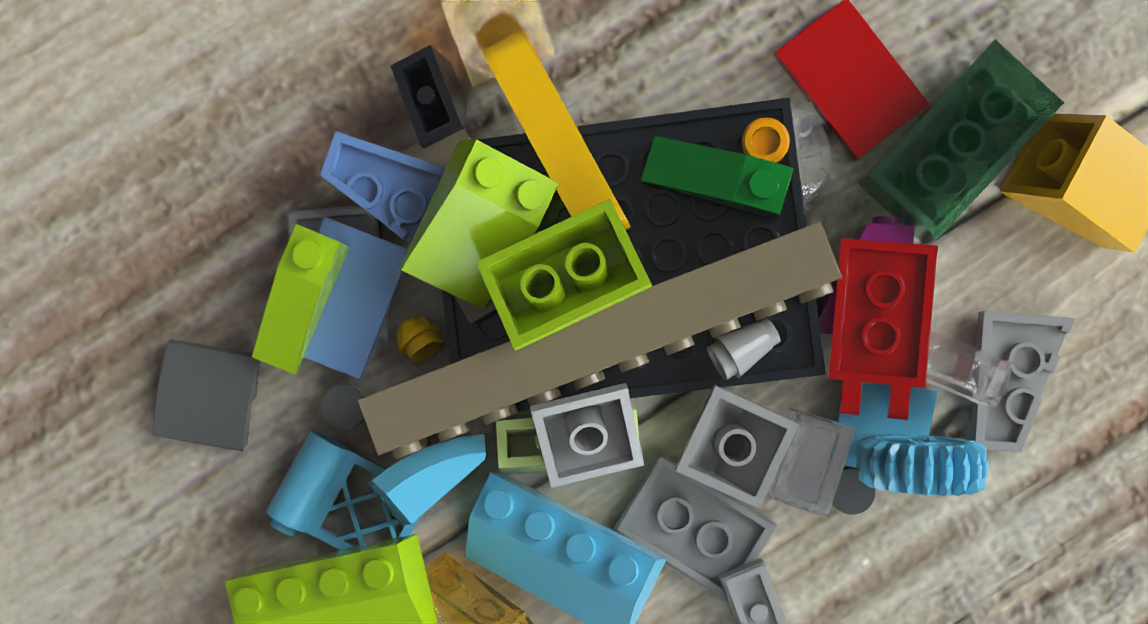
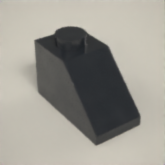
(431, 95)

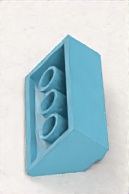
(560, 554)

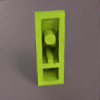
(298, 297)

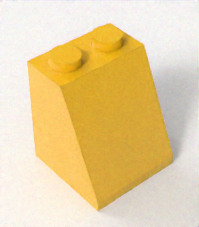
(1085, 178)

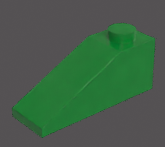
(718, 176)

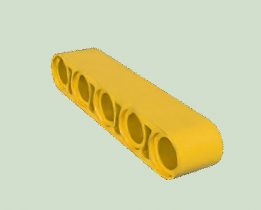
(548, 124)

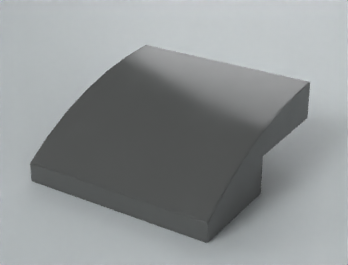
(205, 395)

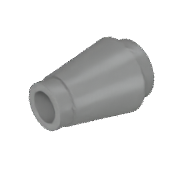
(742, 348)

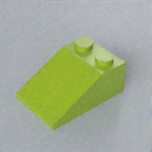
(475, 211)

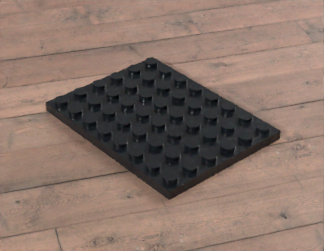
(671, 238)

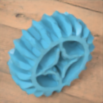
(922, 464)

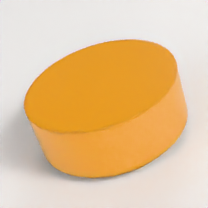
(766, 140)

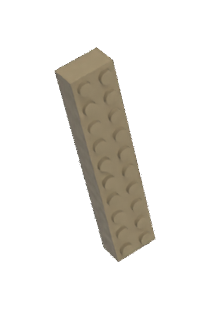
(622, 334)

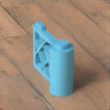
(312, 487)

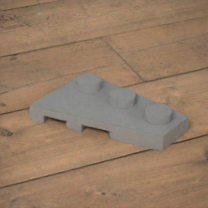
(1034, 347)

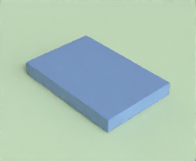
(357, 301)

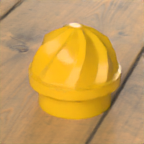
(418, 339)

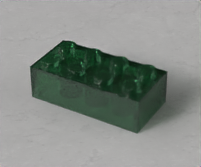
(960, 142)

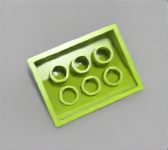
(348, 586)

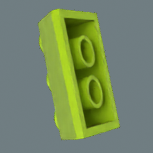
(563, 274)

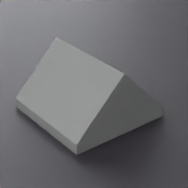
(587, 435)
(736, 446)

